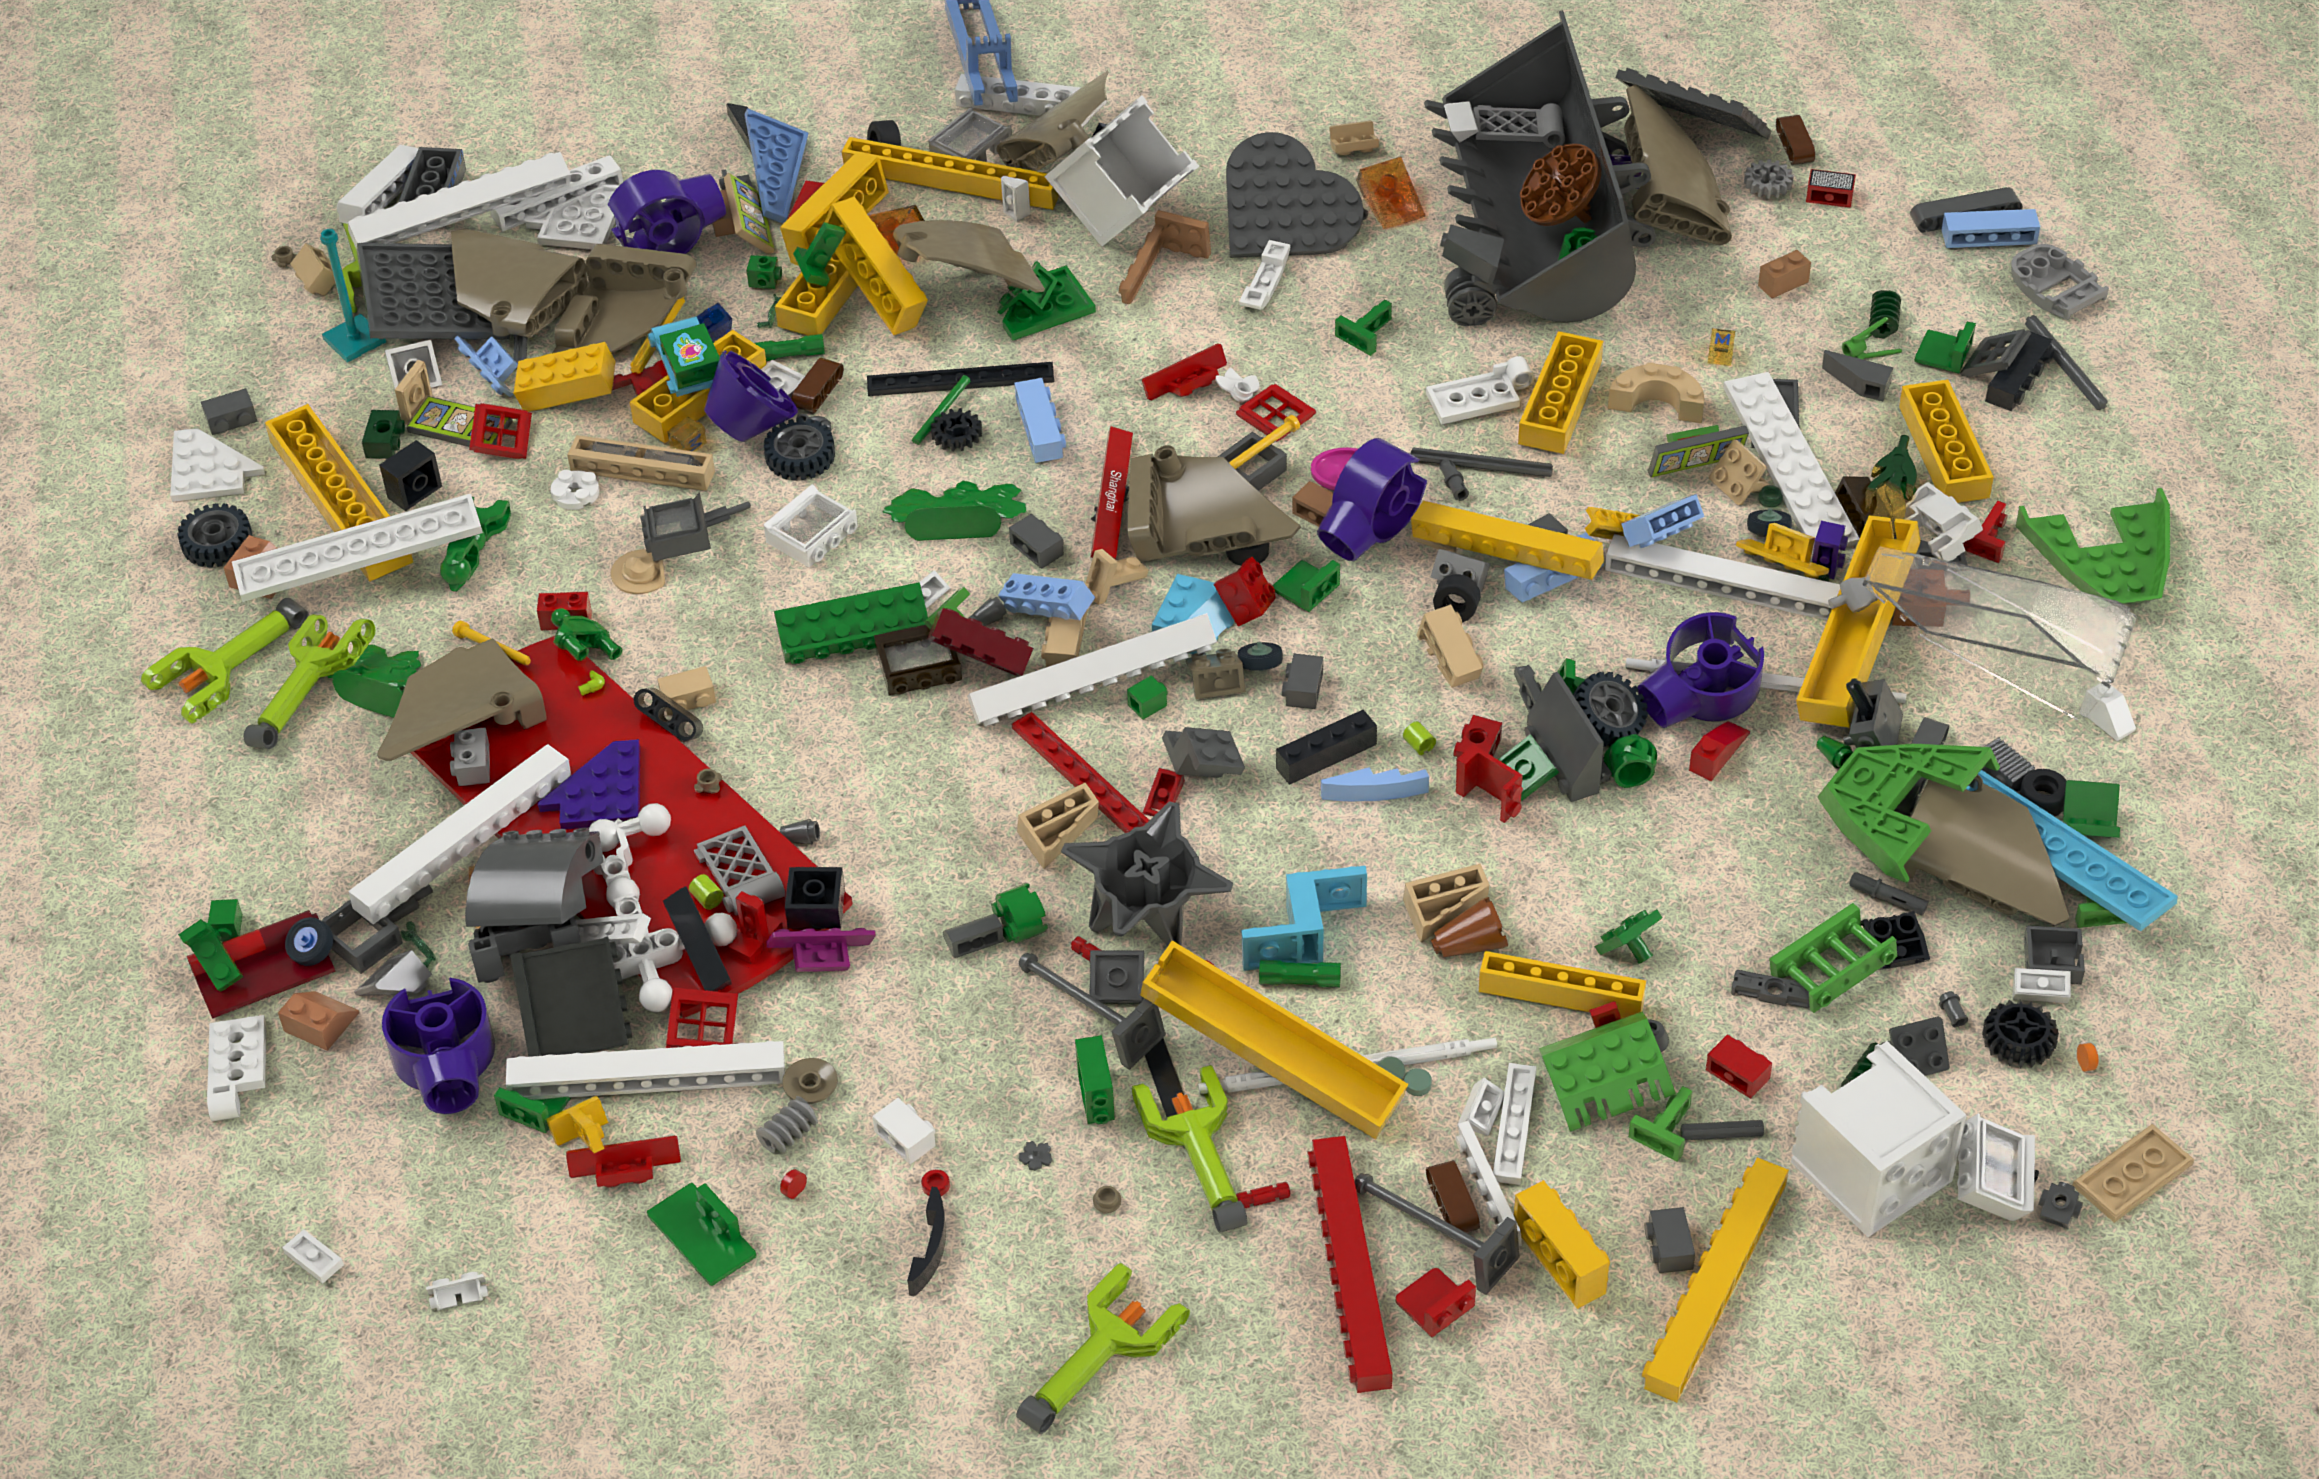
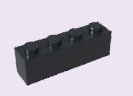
(2009, 385)
(1326, 746)

